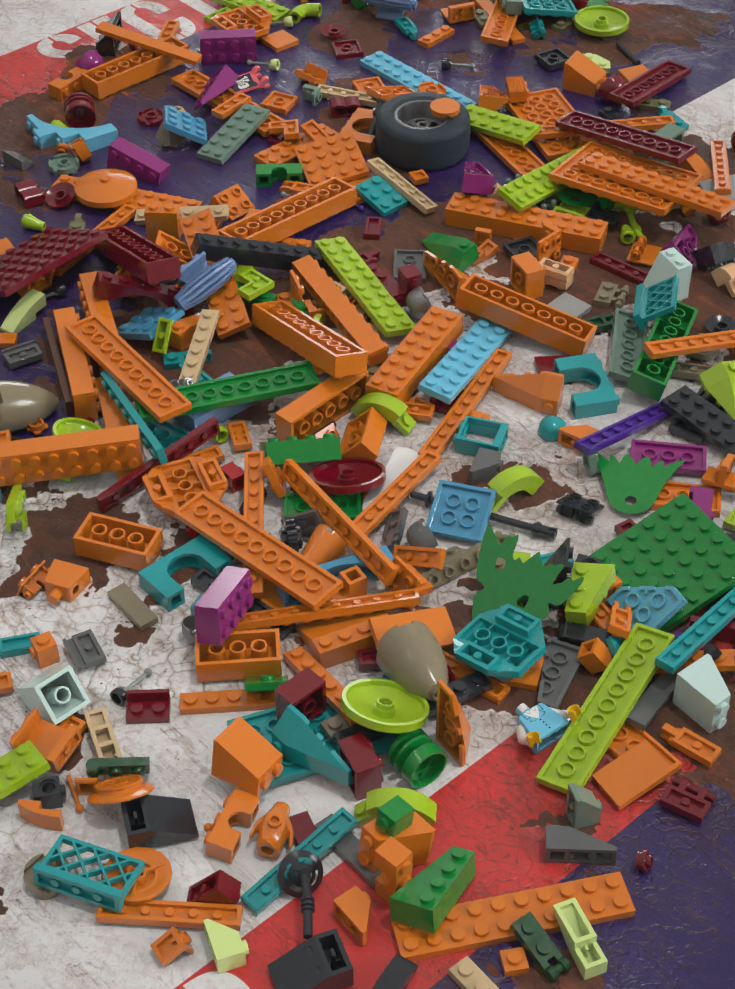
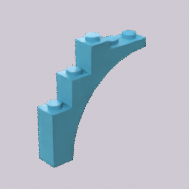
(49, 135)

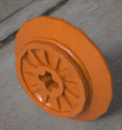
(120, 789)
(153, 878)

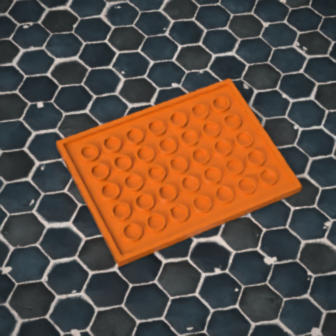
(570, 175)

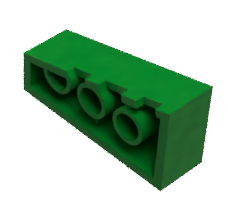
(302, 450)
(434, 891)

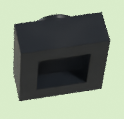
(608, 113)

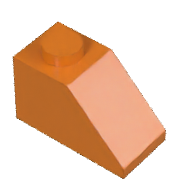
(570, 434)
(354, 912)

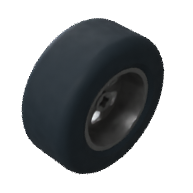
(415, 138)

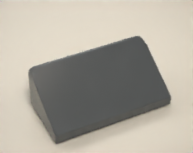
(17, 160)

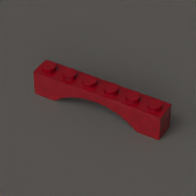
(112, 286)

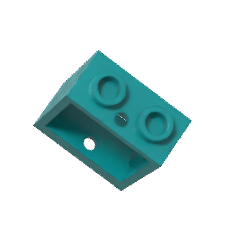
(480, 427)

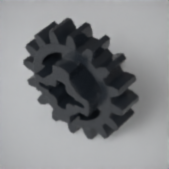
(291, 534)

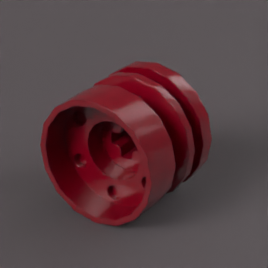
(79, 110)

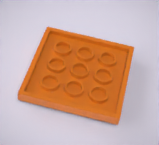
(332, 157)

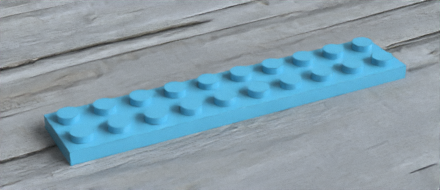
(402, 74)
(464, 360)

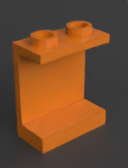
(51, 740)

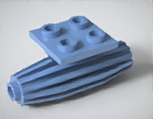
(392, 8)
(202, 279)

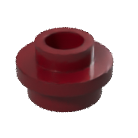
(644, 860)

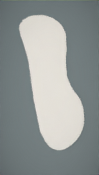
(399, 461)

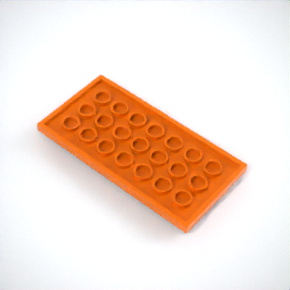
(544, 109)

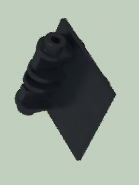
(583, 507)

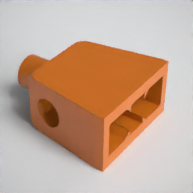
(65, 581)

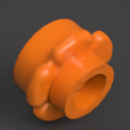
(62, 148)

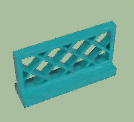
(654, 301)
(80, 885)

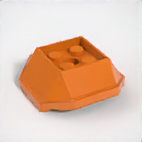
(245, 18)
(180, 480)

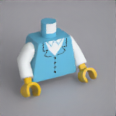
(543, 725)

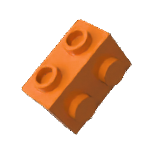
(312, 74)

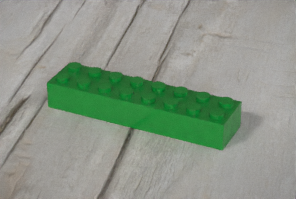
(652, 376)

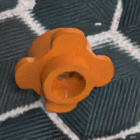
(38, 427)

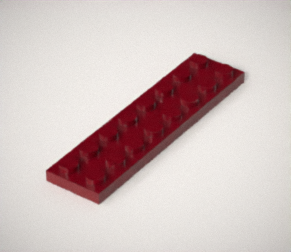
(649, 83)

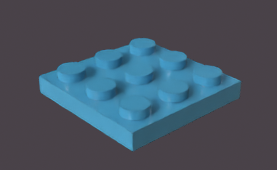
(184, 124)
(145, 324)
(461, 511)

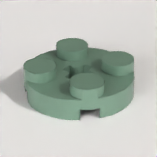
(64, 164)

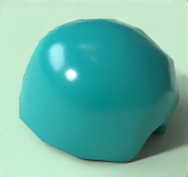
(549, 428)

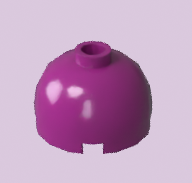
(89, 60)

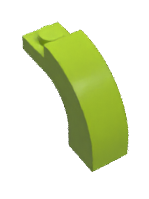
(389, 407)
(514, 480)
(367, 810)

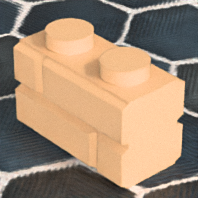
(557, 274)

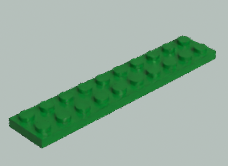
(244, 388)

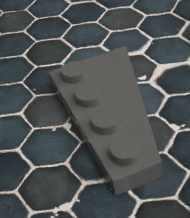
(558, 672)

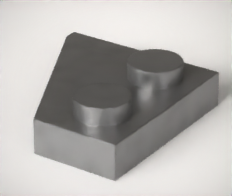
(307, 521)

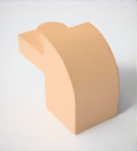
(726, 276)

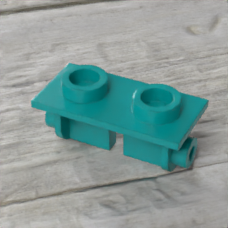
(537, 28)

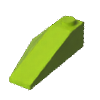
(721, 384)

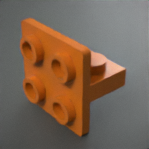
(722, 475)
(408, 578)

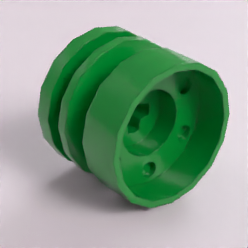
(417, 758)

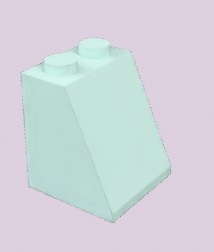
(669, 264)
(54, 693)
(703, 694)

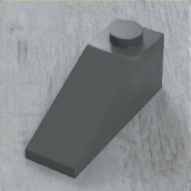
(570, 845)

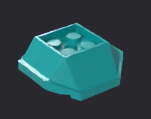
(501, 642)

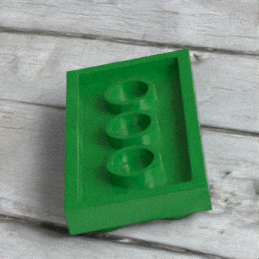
(348, 503)

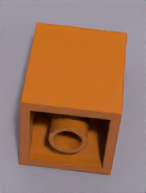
(583, 75)
(164, 218)
(245, 758)
(416, 838)

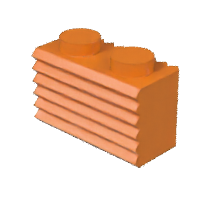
(516, 89)

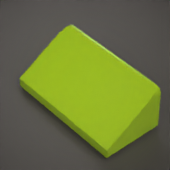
(162, 335)

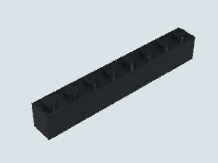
(251, 252)

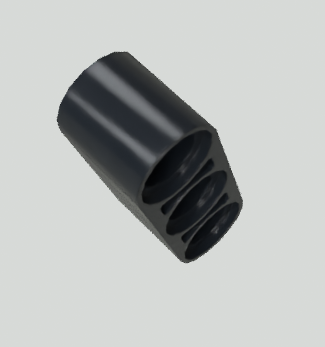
(578, 633)

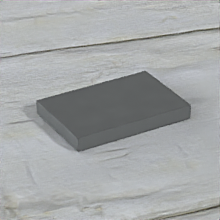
(407, 257)

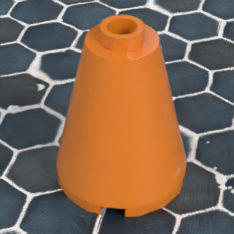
(324, 545)

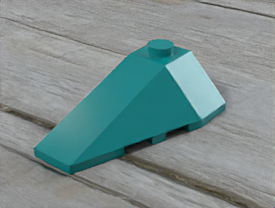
(303, 747)

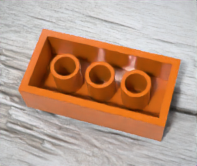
(118, 541)
(240, 656)

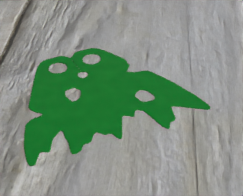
(517, 579)

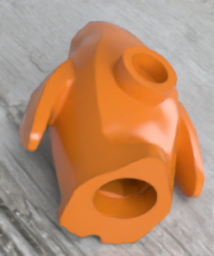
(273, 831)

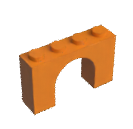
(361, 121)

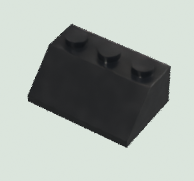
(106, 45)

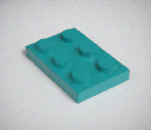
(381, 196)

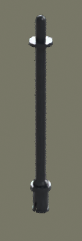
(535, 528)

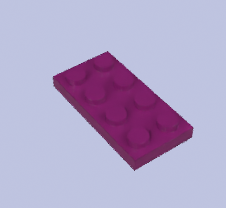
(671, 452)

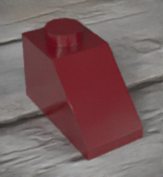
(215, 888)

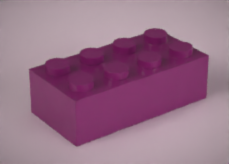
(228, 46)
(223, 605)

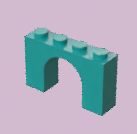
(589, 369)
(197, 554)

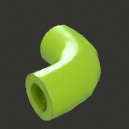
(305, 10)

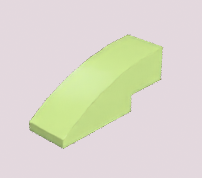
(24, 312)
(580, 939)

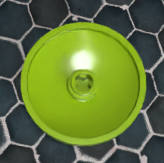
(601, 21)
(384, 706)

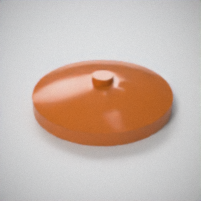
(106, 188)

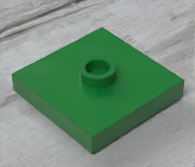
(264, 683)

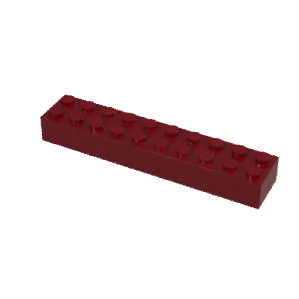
(139, 255)

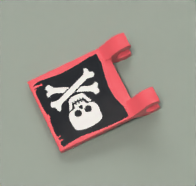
(249, 81)

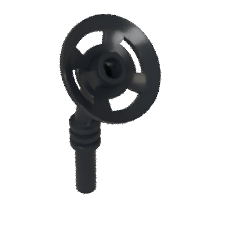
(302, 879)

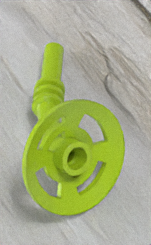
(630, 211)

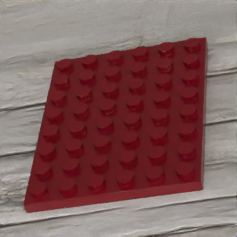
(43, 254)

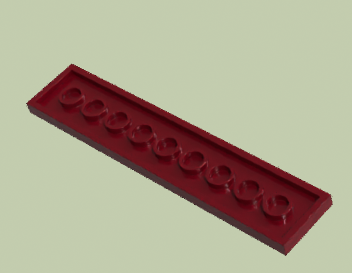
(626, 137)

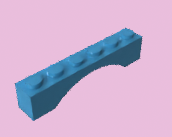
(334, 568)

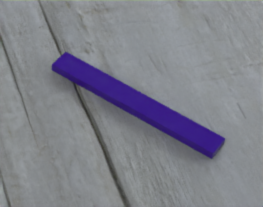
(621, 429)

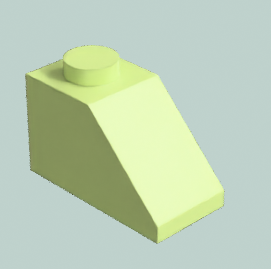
(226, 946)

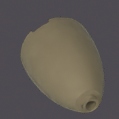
(24, 404)
(413, 659)

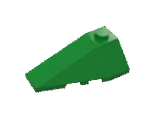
(452, 249)

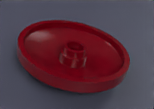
(348, 475)

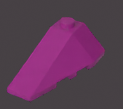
(216, 85)
(685, 243)

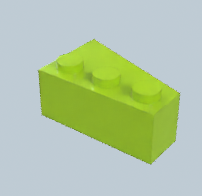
(585, 601)

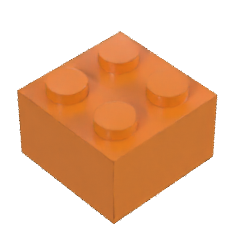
(527, 275)

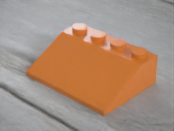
(338, 638)

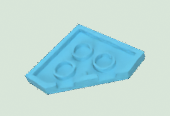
(649, 604)

